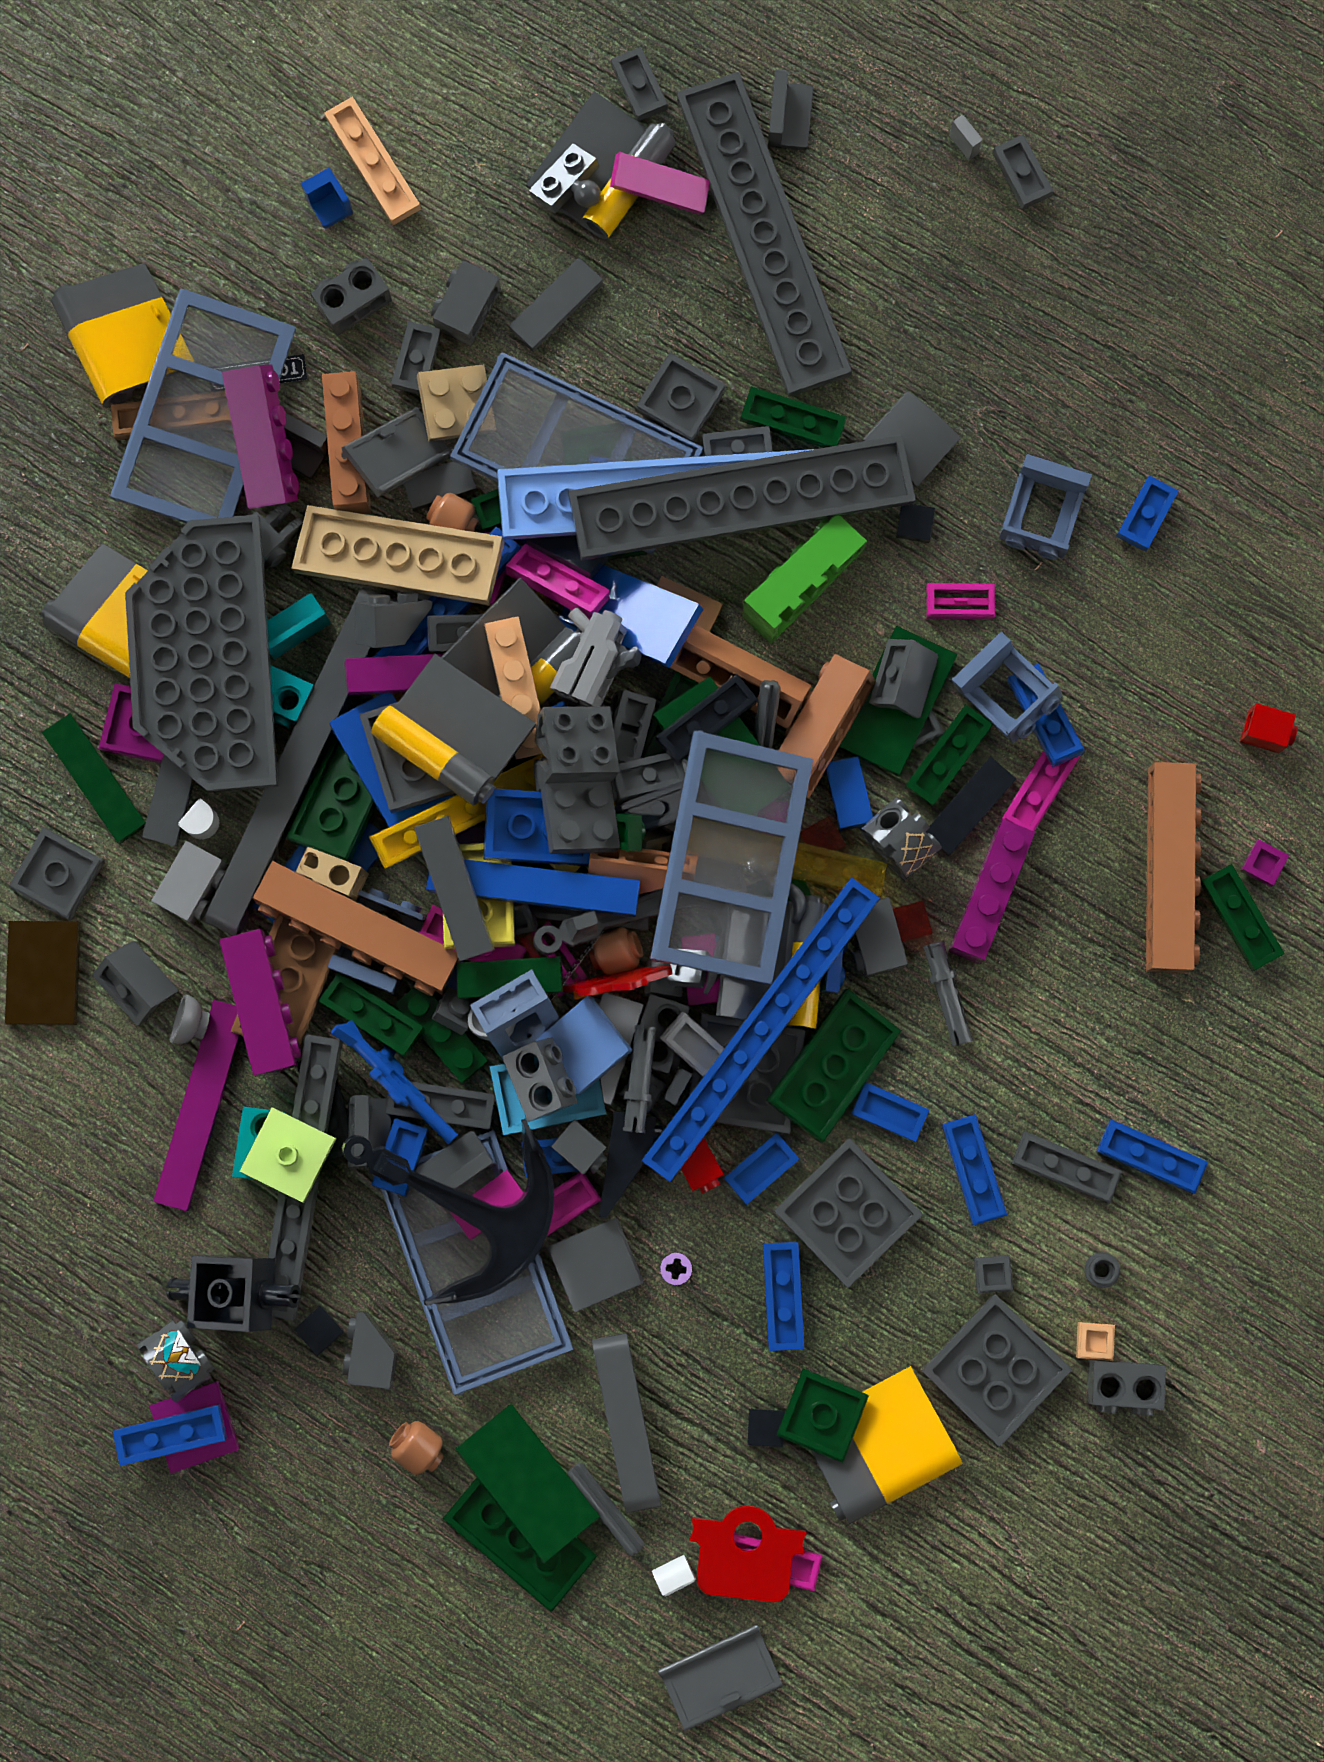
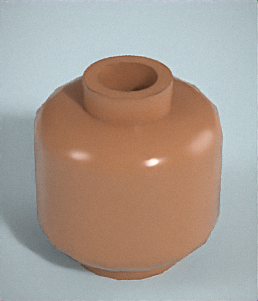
(452, 512)
(616, 951)
(416, 1447)

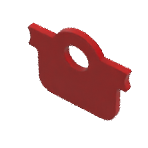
(620, 981)
(741, 1573)

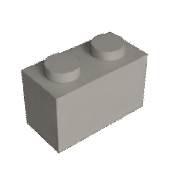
(190, 883)

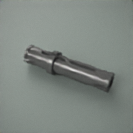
(944, 980)
(639, 1080)

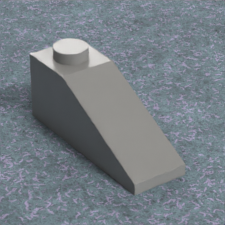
(624, 1016)

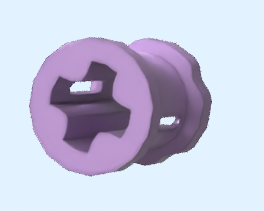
(683, 1277)

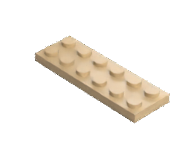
(398, 555)

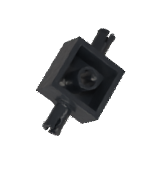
(231, 1293)

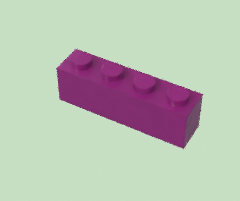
(260, 435)
(991, 891)
(259, 1002)

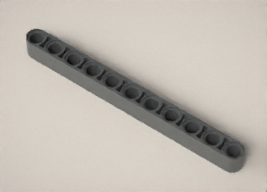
(296, 770)

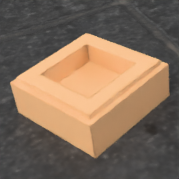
(1095, 1341)

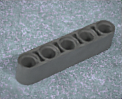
(626, 1423)

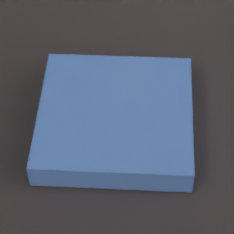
(587, 1043)

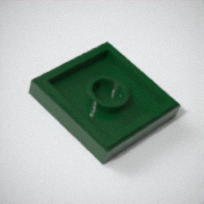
(822, 1415)

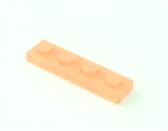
(372, 161)
(514, 675)

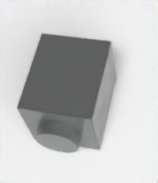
(580, 1148)

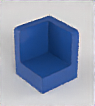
(327, 198)

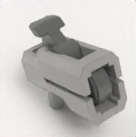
(596, 659)

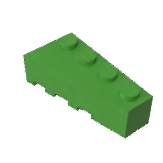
(802, 577)

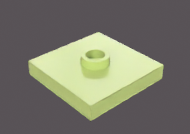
(288, 1155)

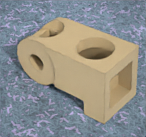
(332, 873)

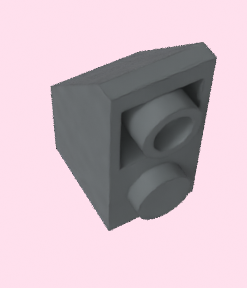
(387, 620)
(372, 1354)

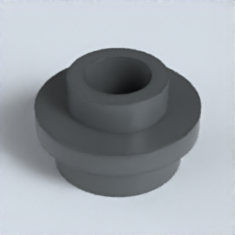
(1112, 1274)

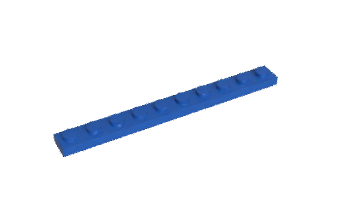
(760, 1029)

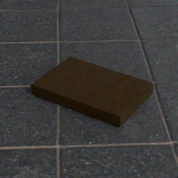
(42, 973)

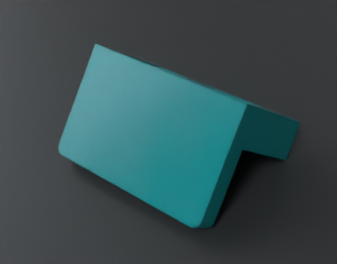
(295, 625)

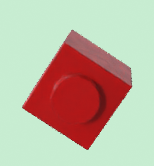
(1269, 728)
(702, 1169)

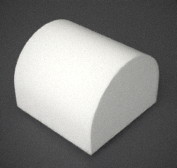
(200, 821)
(674, 1575)

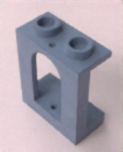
(1056, 476)
(984, 664)
(345, 963)
(520, 1003)

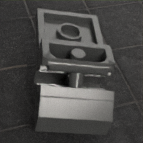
(577, 778)

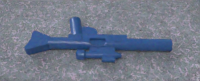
(390, 1075)

